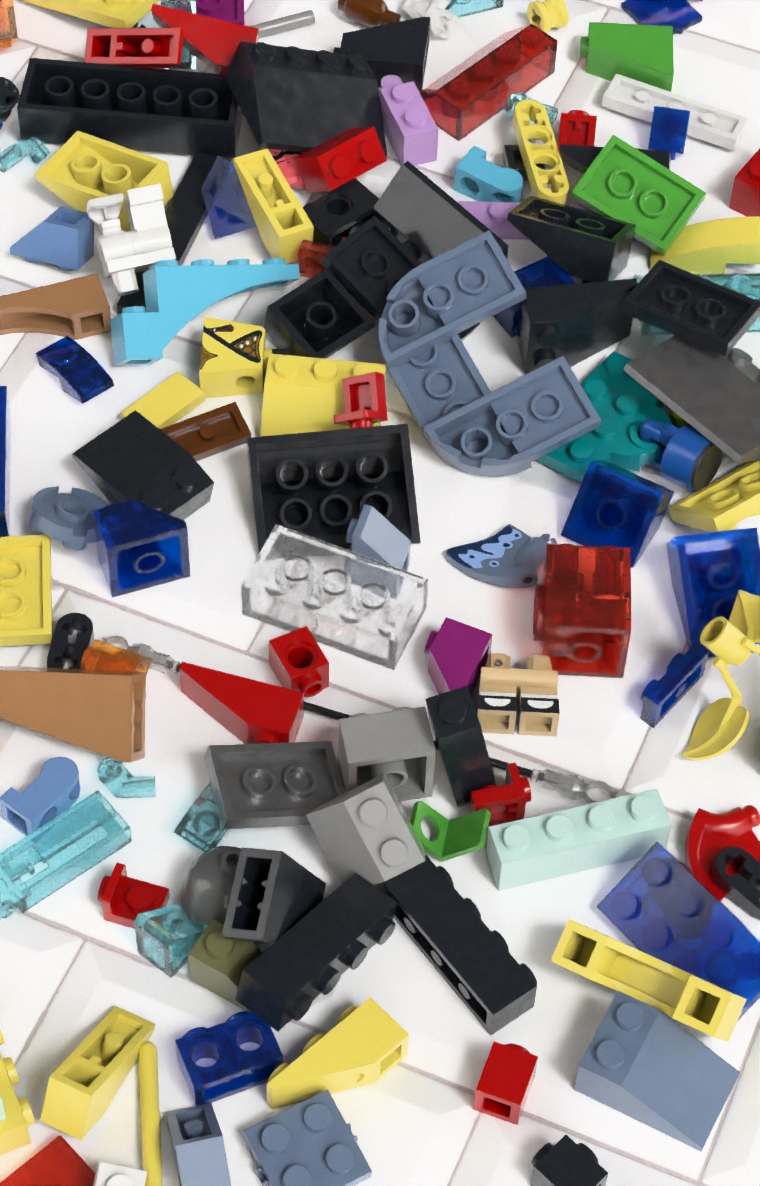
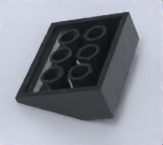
(303, 95)
(326, 477)

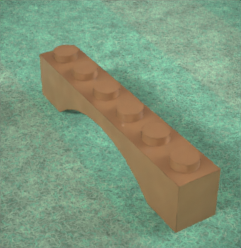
(62, 309)

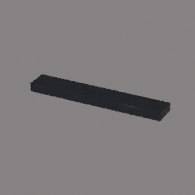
(184, 219)

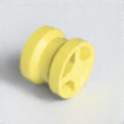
(548, 14)

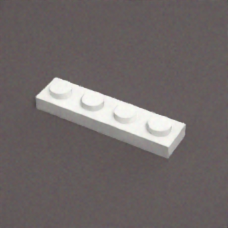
(705, 120)

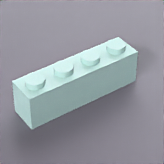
(576, 839)

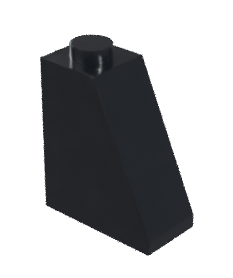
(392, 49)
(460, 743)
(269, 896)

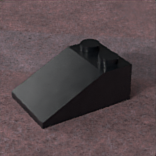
(576, 239)
(572, 321)
(145, 466)

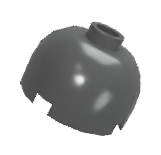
(209, 884)

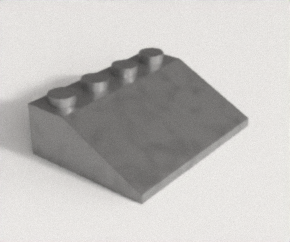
(707, 391)

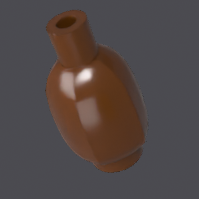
(368, 12)

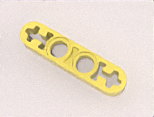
(543, 154)

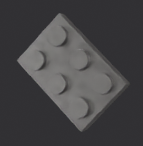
(272, 782)

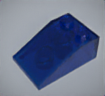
(709, 573)

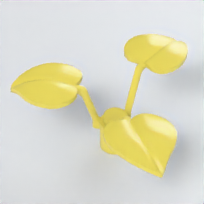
(731, 643)

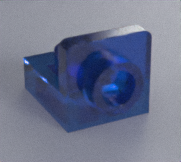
(669, 130)

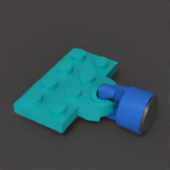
(635, 433)

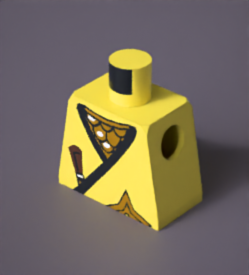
(233, 358)

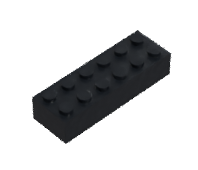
(130, 107)

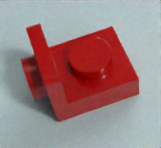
(577, 128)
(504, 802)
(127, 897)

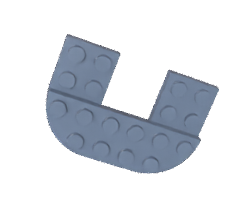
(443, 387)

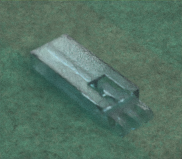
(69, 848)

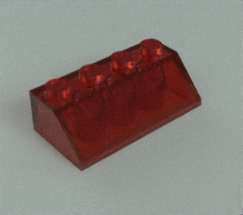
(485, 80)

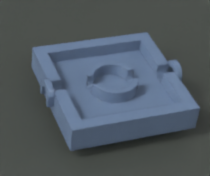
(307, 1147)

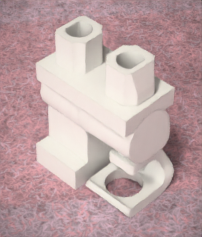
(133, 250)

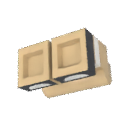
(530, 687)

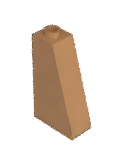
(79, 707)

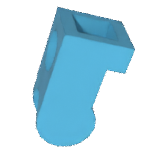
(485, 180)

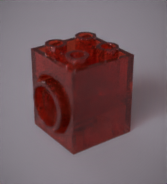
(584, 609)

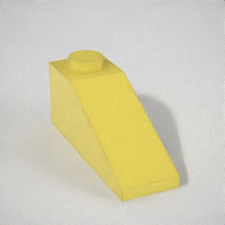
(273, 205)
(94, 1072)

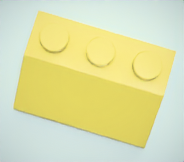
(307, 393)

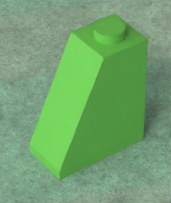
(630, 51)

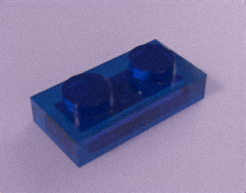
(680, 677)

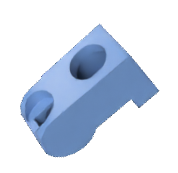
(44, 798)

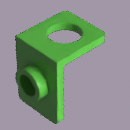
(451, 836)

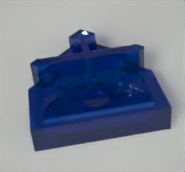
(226, 200)

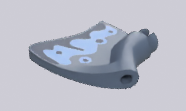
(503, 559)

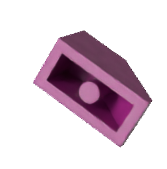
(457, 655)

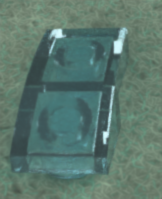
(202, 822)

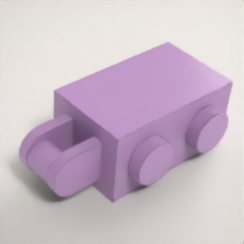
(407, 122)

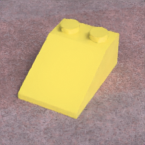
(98, 168)

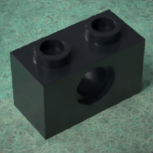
(340, 212)

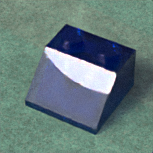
(616, 509)
(140, 547)

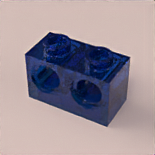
(235, 1068)

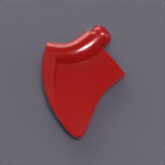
(714, 832)

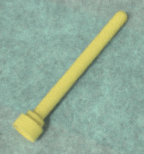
(150, 1114)

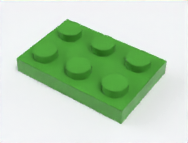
(640, 192)

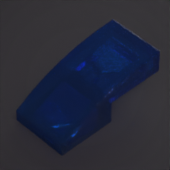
(76, 368)

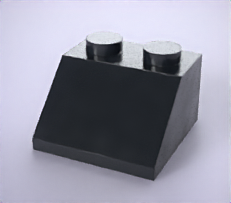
(316, 318)

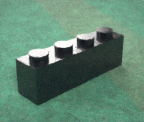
(461, 945)
(317, 952)

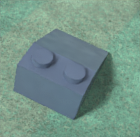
(655, 1072)

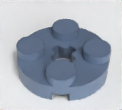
(66, 515)

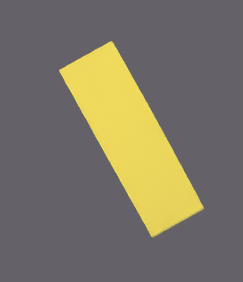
(712, 244)

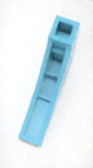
(181, 293)

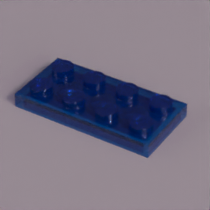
(684, 924)

